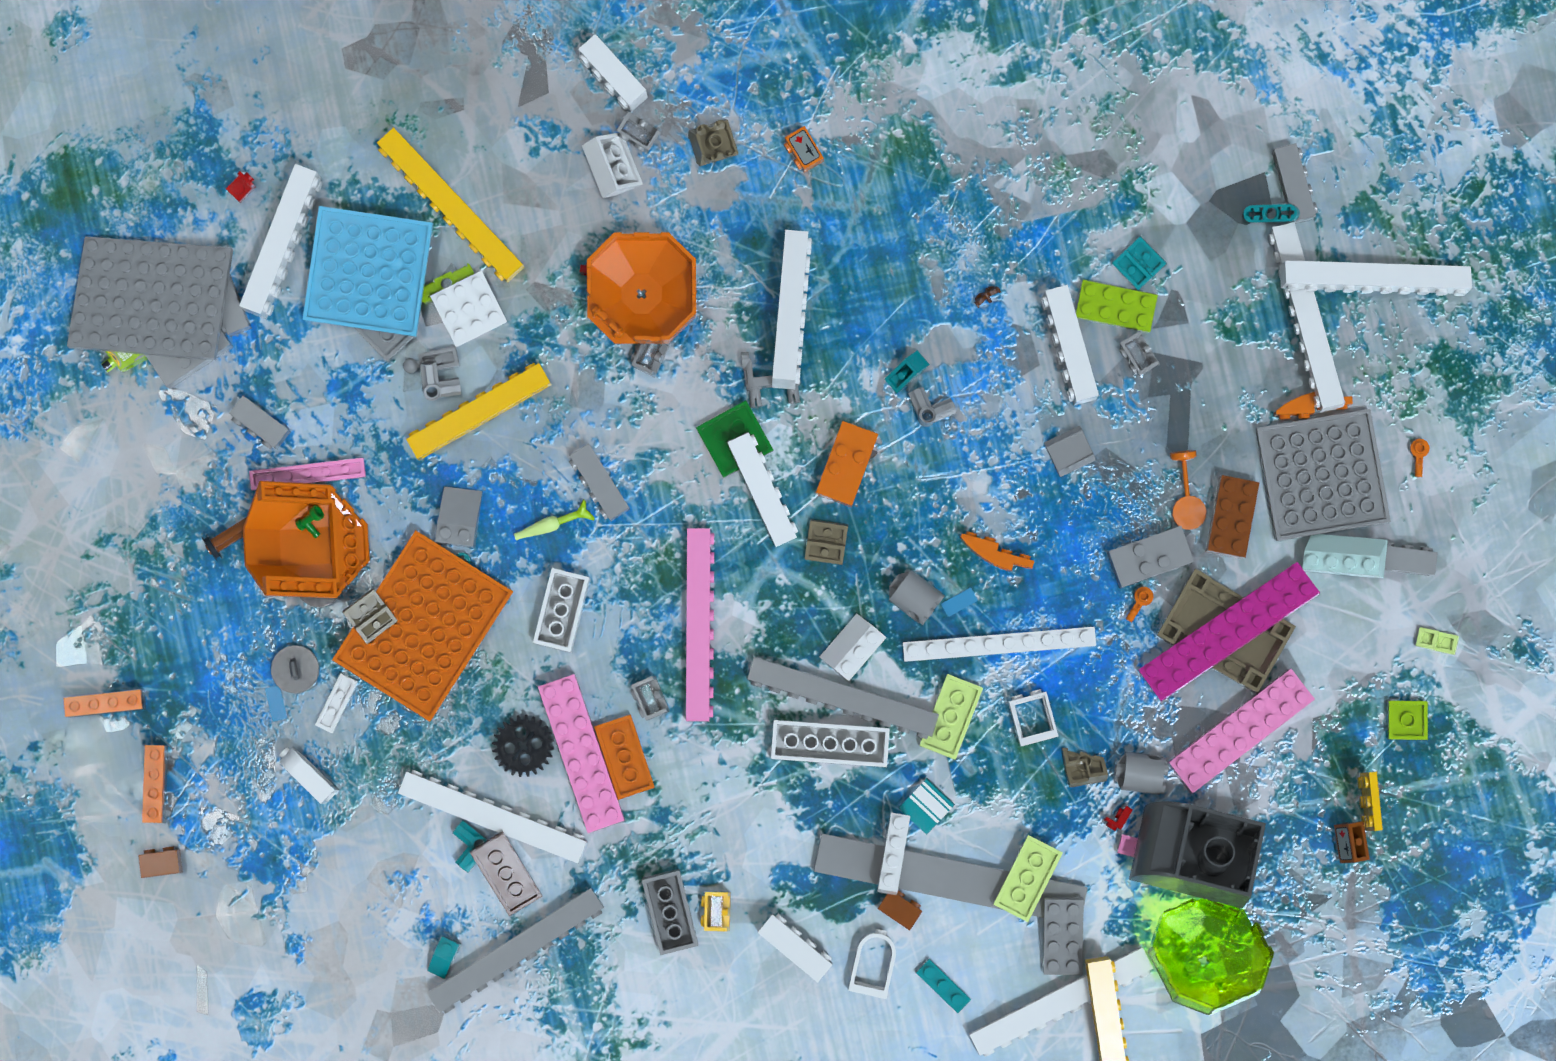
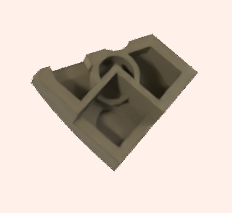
(1083, 768)

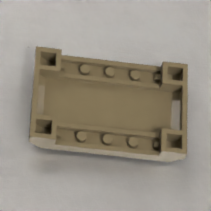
(1203, 601)

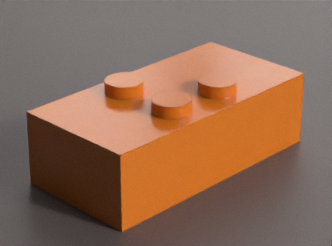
(846, 464)

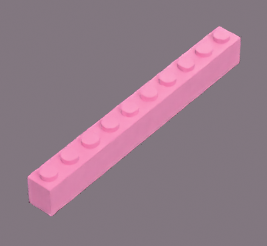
(698, 625)

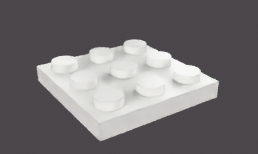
(468, 308)

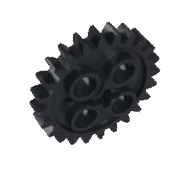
(537, 756)

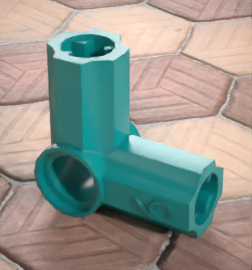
(469, 837)

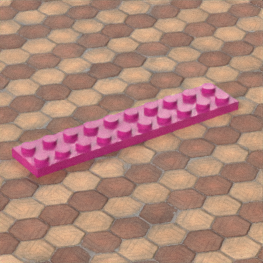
(1229, 631)

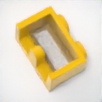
(716, 911)

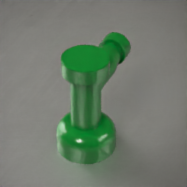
(316, 514)

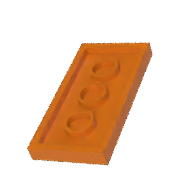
(624, 757)

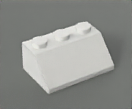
(612, 165)
(852, 647)

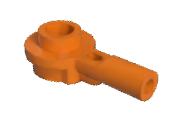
(1419, 449)
(1143, 597)

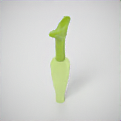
(552, 523)

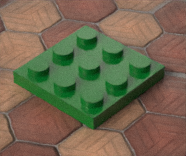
(726, 427)

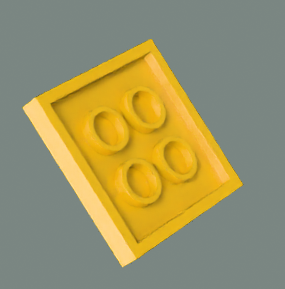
(1370, 801)

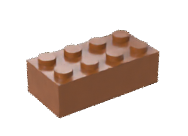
(1232, 517)

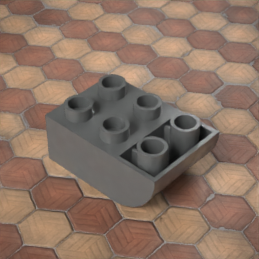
(1198, 852)

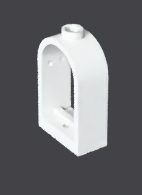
(307, 775)
(869, 989)

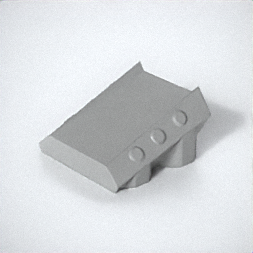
(1070, 451)

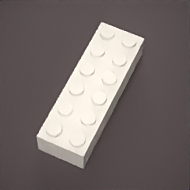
(1070, 345)
(830, 743)

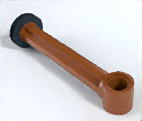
(224, 539)

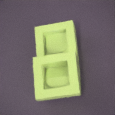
(1437, 641)

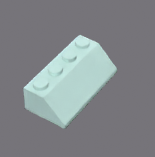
(1345, 555)

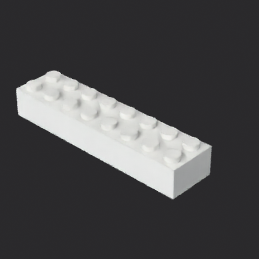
(281, 241)
(790, 314)

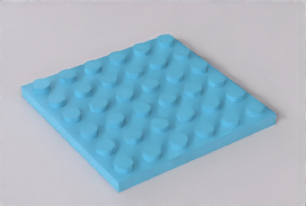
(367, 271)

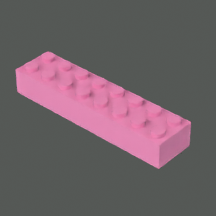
(1240, 731)
(581, 753)

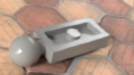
(444, 358)

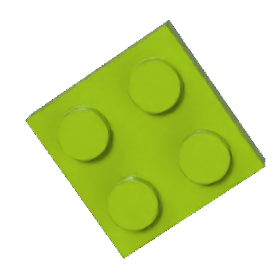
(1408, 720)

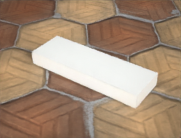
(336, 703)

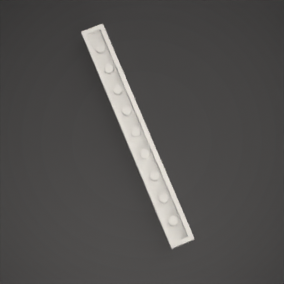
(999, 644)

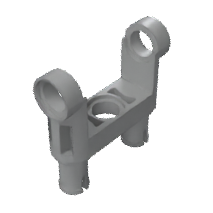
(756, 384)

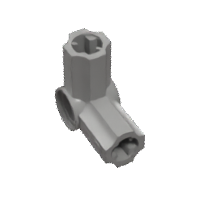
(443, 387)
(922, 405)

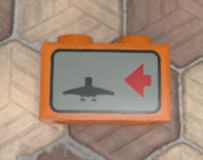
(804, 149)

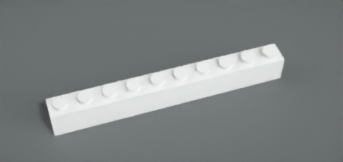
(1375, 277)
(1308, 325)
(493, 817)
(1054, 1005)

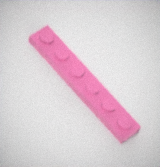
(311, 472)

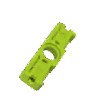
(435, 287)

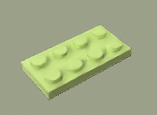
(955, 710)
(1028, 878)

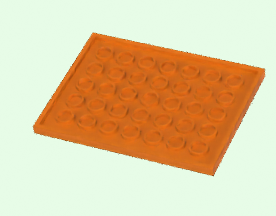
(442, 619)

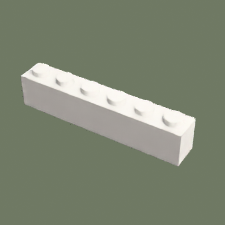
(762, 489)

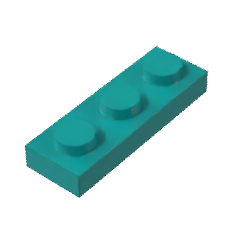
(943, 986)

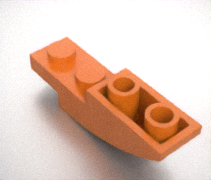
(1304, 407)
(987, 550)

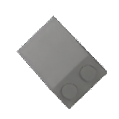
(459, 517)

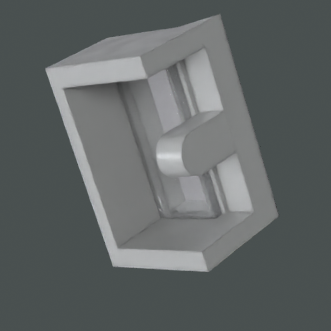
(637, 131)
(1139, 354)
(649, 358)
(650, 698)

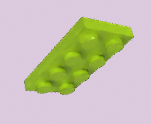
(1116, 306)

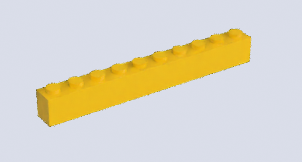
(450, 205)

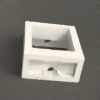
(1038, 737)

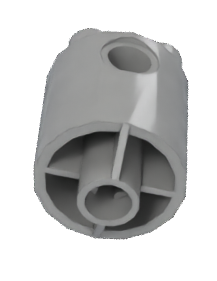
(914, 596)
(1141, 772)

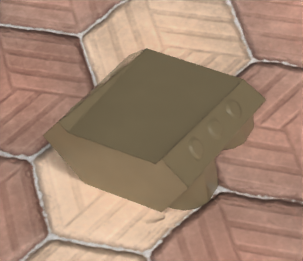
(712, 142)

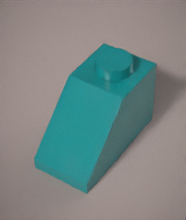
(907, 371)
(443, 957)

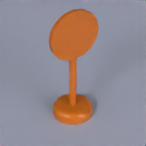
(1188, 510)

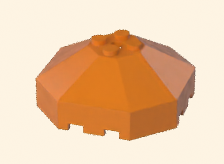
(641, 263)

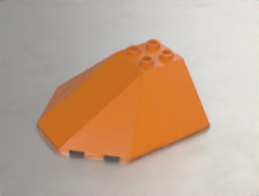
(292, 560)

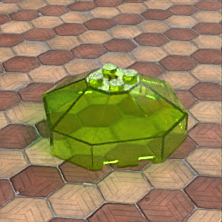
(1227, 939)

